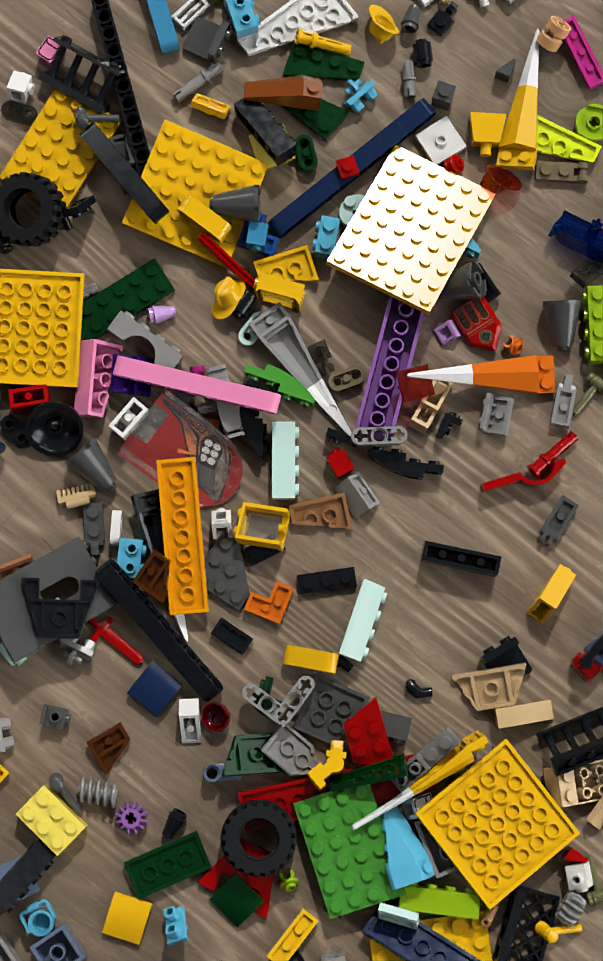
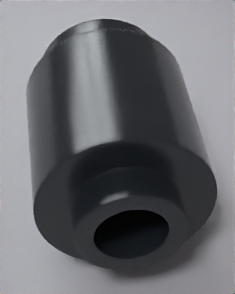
(422, 53)
(245, 305)

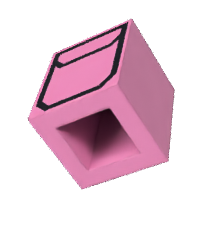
(47, 51)

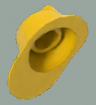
(382, 24)
(227, 294)

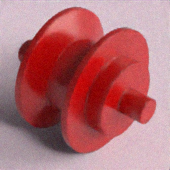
(454, 164)

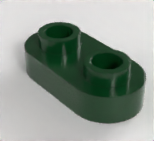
(306, 154)

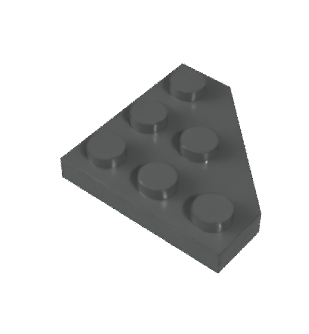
(227, 572)

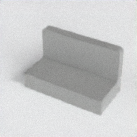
(357, 494)

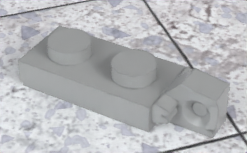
(563, 403)

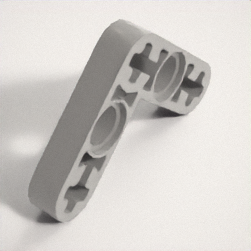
(277, 707)

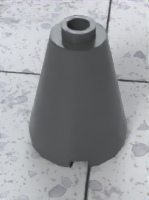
(238, 203)
(465, 283)
(562, 321)
(93, 466)

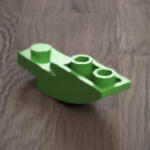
(288, 386)

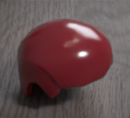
(215, 717)

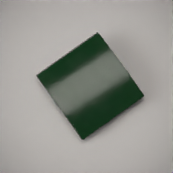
(236, 899)

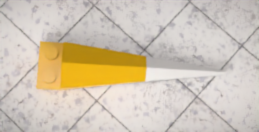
(519, 137)
(451, 763)

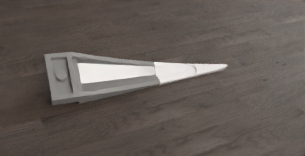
(284, 342)

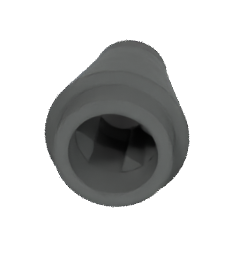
(411, 19)

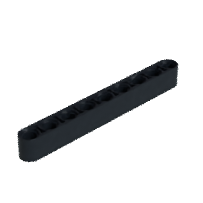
(159, 630)

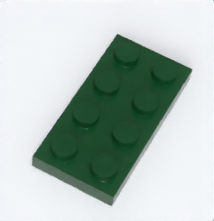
(167, 864)

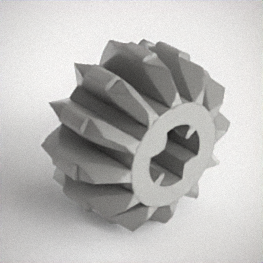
(570, 908)

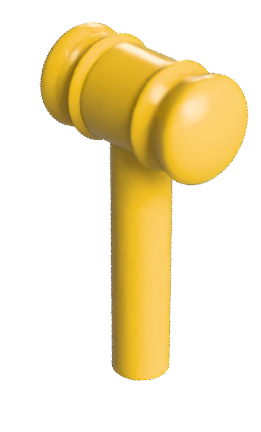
(552, 933)

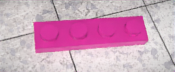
(583, 55)

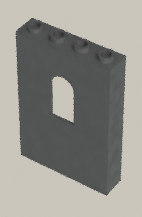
(16, 623)

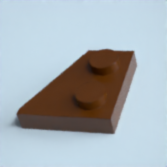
(154, 576)
(109, 745)

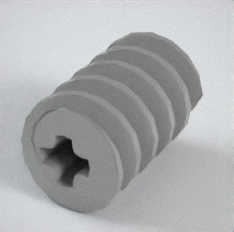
(97, 792)

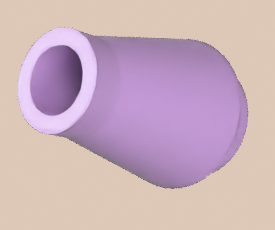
(160, 313)

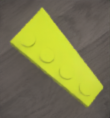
(562, 143)

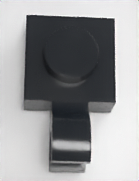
(442, 20)

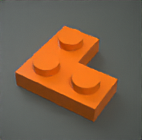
(271, 608)

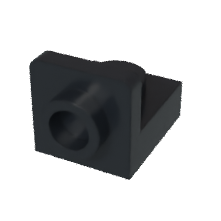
(445, 426)

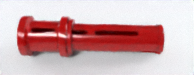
(546, 459)

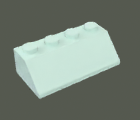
(362, 620)

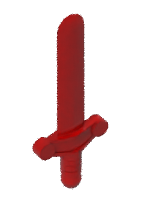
(102, 629)

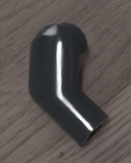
(344, 663)
(417, 692)

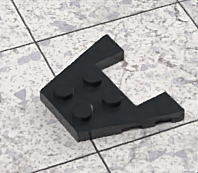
(57, 616)

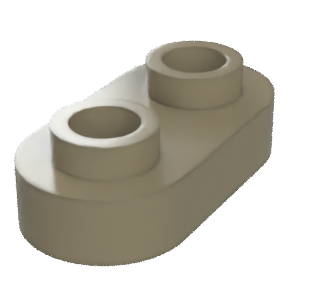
(346, 379)

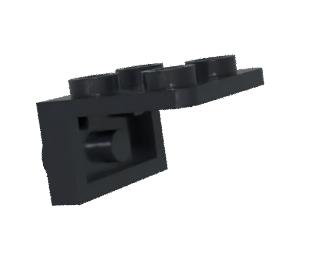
(505, 654)

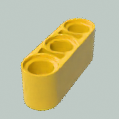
(204, 218)
(310, 658)

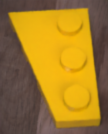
(289, 265)

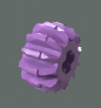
(126, 821)

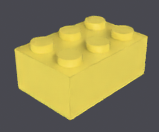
(51, 819)

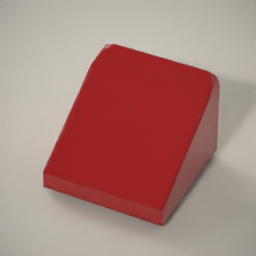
(573, 855)

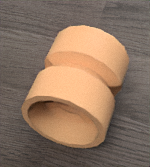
(552, 36)

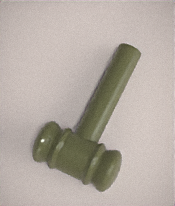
(596, 385)
(597, 895)

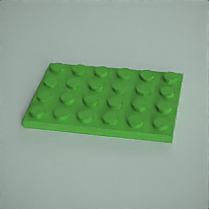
(346, 860)

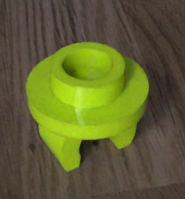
(290, 883)

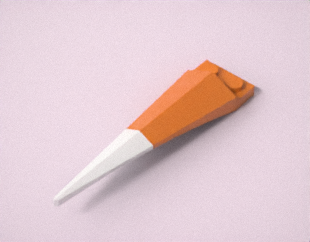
(520, 374)

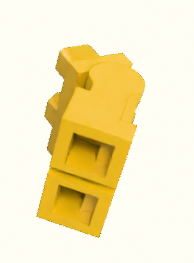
(333, 765)

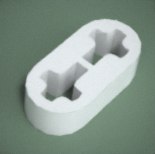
(116, 527)

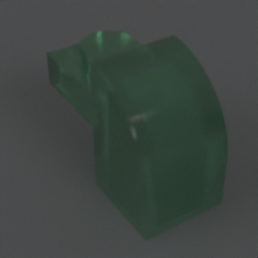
(266, 704)

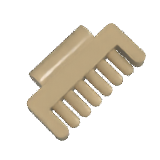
(76, 499)

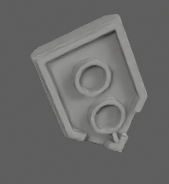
(290, 751)

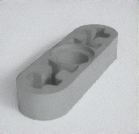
(393, 429)

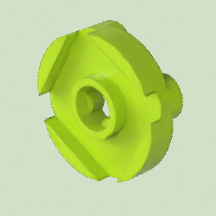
(582, 120)

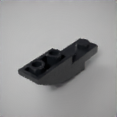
(254, 427)
(396, 462)

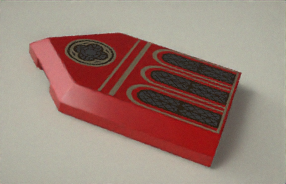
(478, 324)

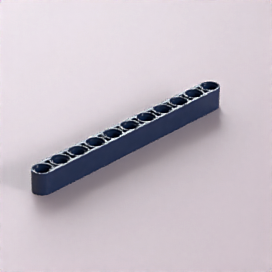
(365, 158)

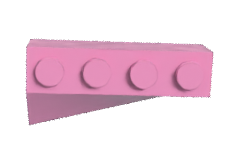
(94, 377)

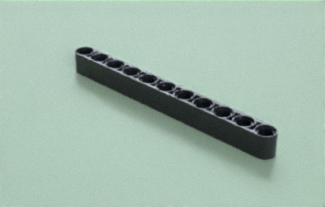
(126, 96)

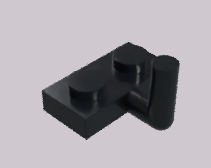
(76, 210)

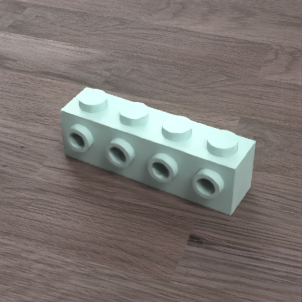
(283, 460)

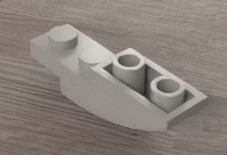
(427, 757)

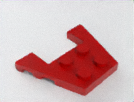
(262, 884)

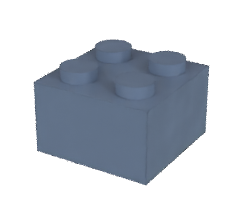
(59, 946)

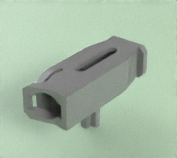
(228, 412)

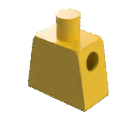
(486, 131)

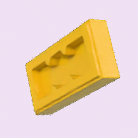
(210, 106)

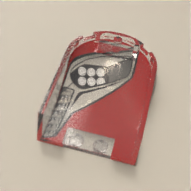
(178, 431)

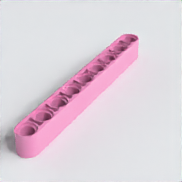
(197, 385)

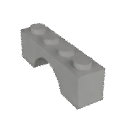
(126, 327)

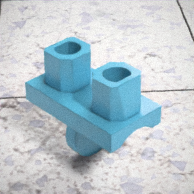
(353, 100)
(176, 925)

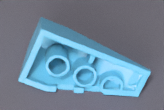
(406, 855)

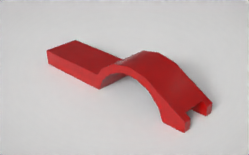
(518, 477)

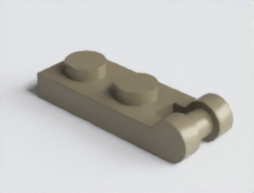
(561, 172)

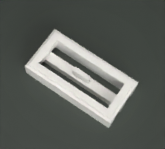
(199, 13)

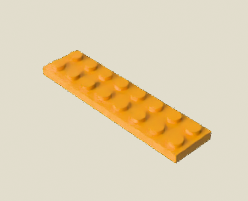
(182, 535)

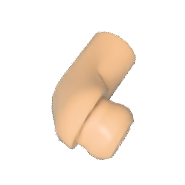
(489, 915)

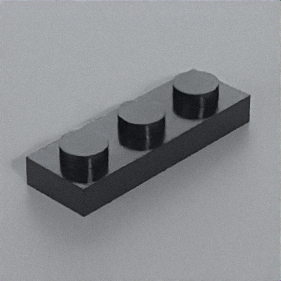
(326, 580)

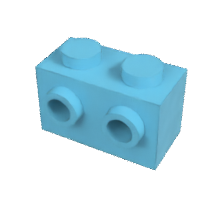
(243, 17)
(327, 236)
(131, 555)

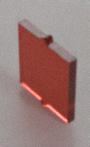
(414, 388)

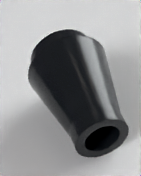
(174, 822)

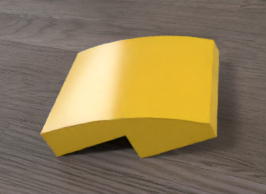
(127, 918)

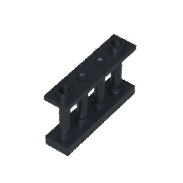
(66, 85)
(578, 755)

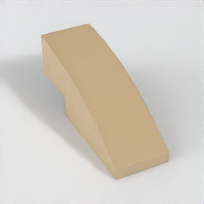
(429, 406)
(523, 714)

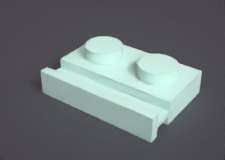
(398, 916)

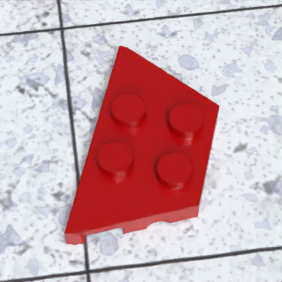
(368, 735)

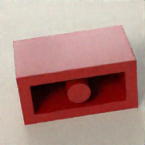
(27, 398)

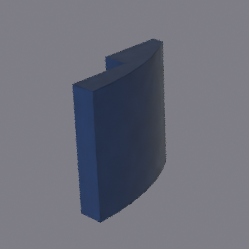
(154, 689)

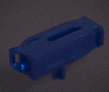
(580, 235)

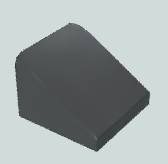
(505, 71)

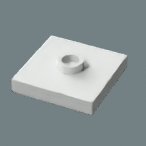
(440, 141)

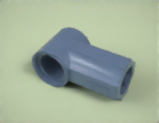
(219, 767)

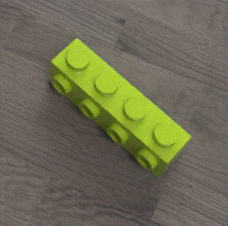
(593, 318)
(441, 900)

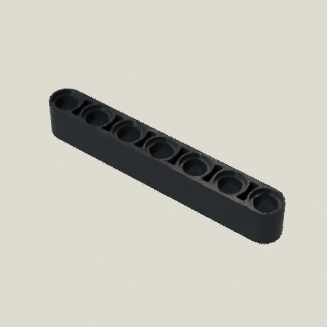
(124, 173)

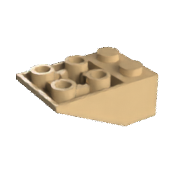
(576, 786)

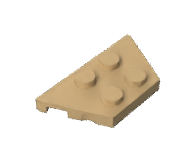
(492, 686)

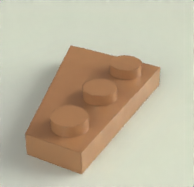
(323, 511)

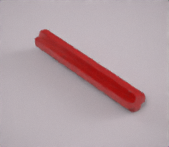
(226, 260)

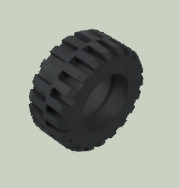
(50, 214)
(239, 857)

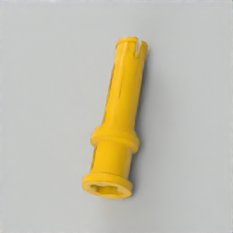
(313, 40)

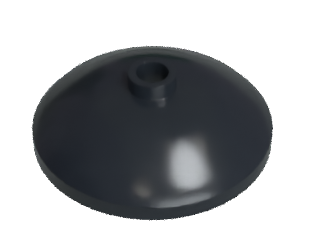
(54, 439)

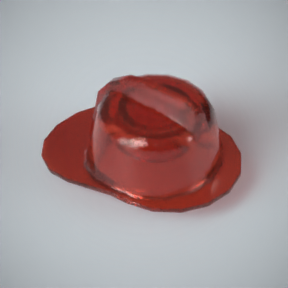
(499, 180)

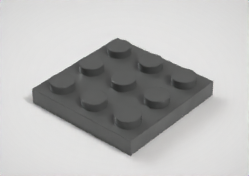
(328, 709)

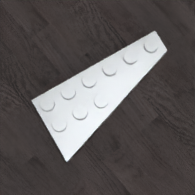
(307, 14)

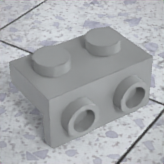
(496, 414)

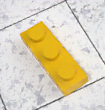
(293, 937)

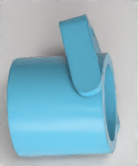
(41, 921)

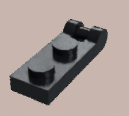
(597, 648)

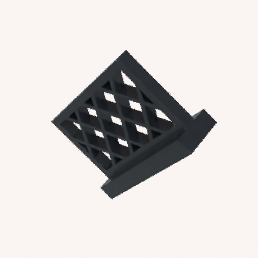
(511, 919)

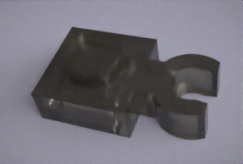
(320, 354)

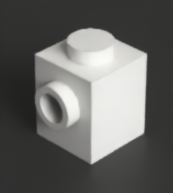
(20, 87)
(579, 876)

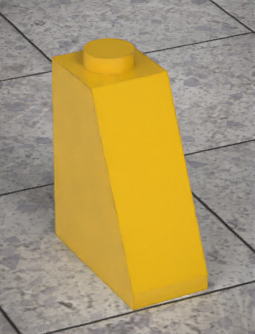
(551, 594)

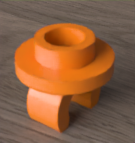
(516, 345)

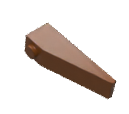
(292, 91)

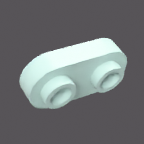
(246, 329)

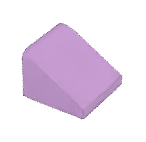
(448, 332)

